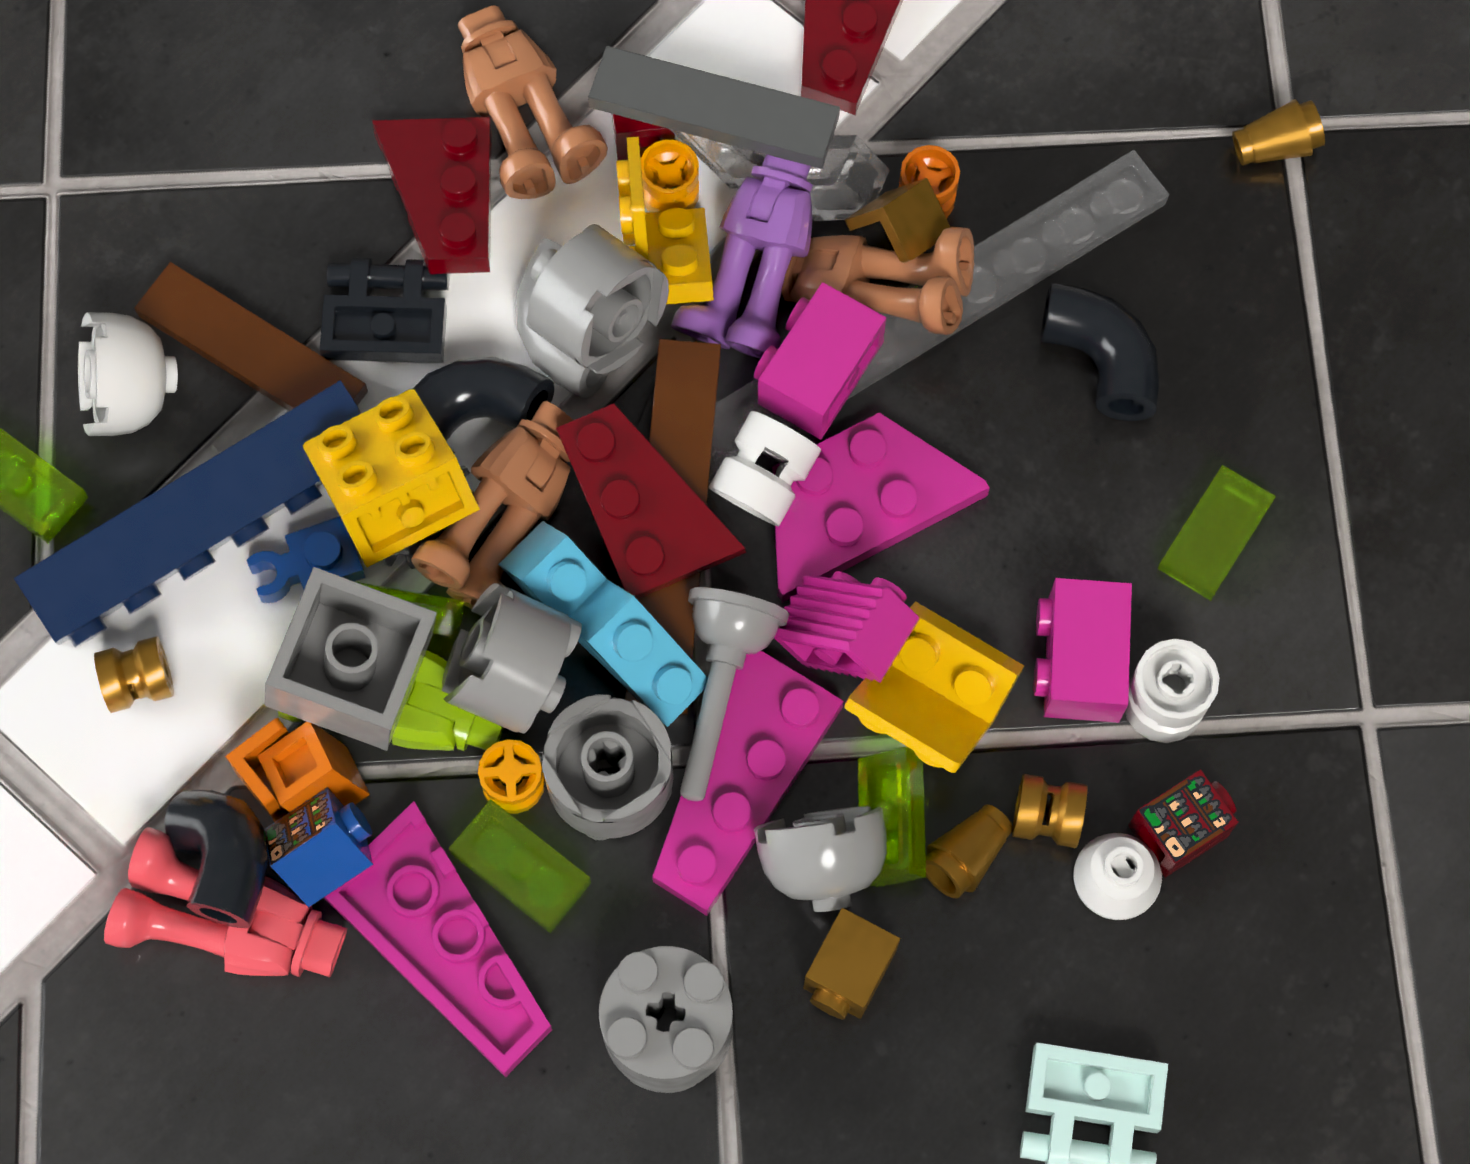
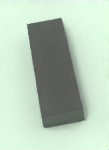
(714, 107)

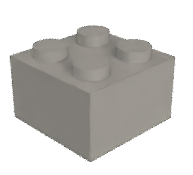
(349, 658)

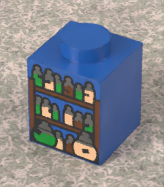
(319, 846)

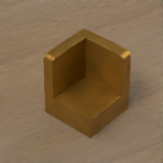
(908, 217)

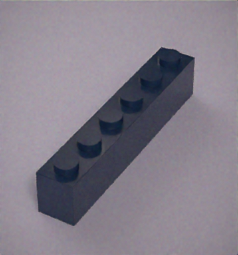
(183, 523)

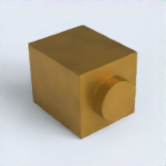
(849, 965)

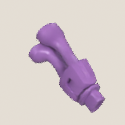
(764, 215)

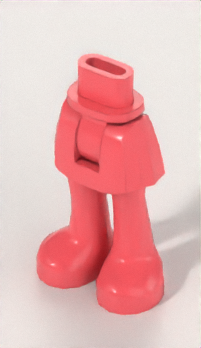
(280, 937)

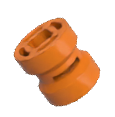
(938, 167)

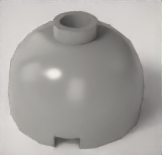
(824, 854)

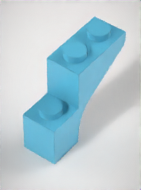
(612, 620)

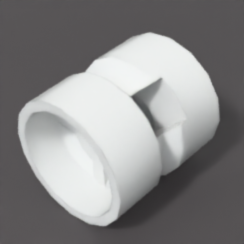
(754, 487)
(1164, 704)

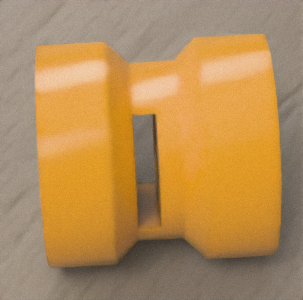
(670, 165)

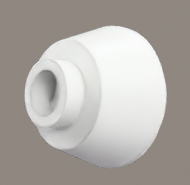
(1126, 890)

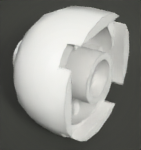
(122, 374)

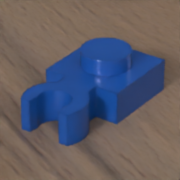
(318, 546)

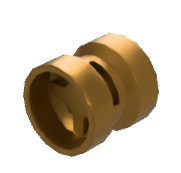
(133, 674)
(1064, 812)

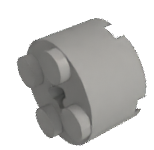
(595, 299)
(510, 659)
(623, 735)
(642, 989)

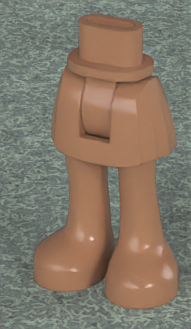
(507, 71)
(850, 263)
(523, 473)

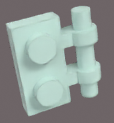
(1096, 1090)

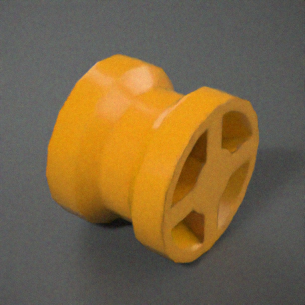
(509, 762)

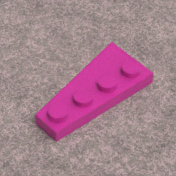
(763, 746)
(440, 941)

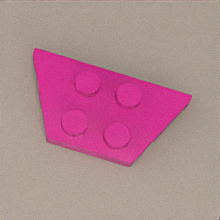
(865, 496)

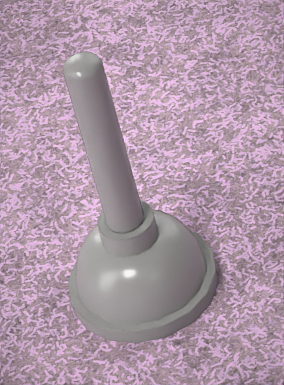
(732, 627)

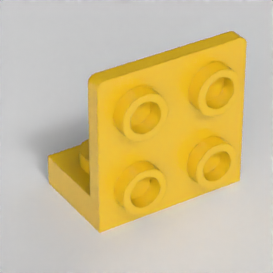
(669, 238)
(391, 476)
(937, 692)

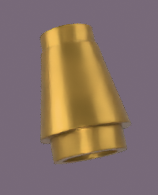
(1281, 134)
(965, 853)

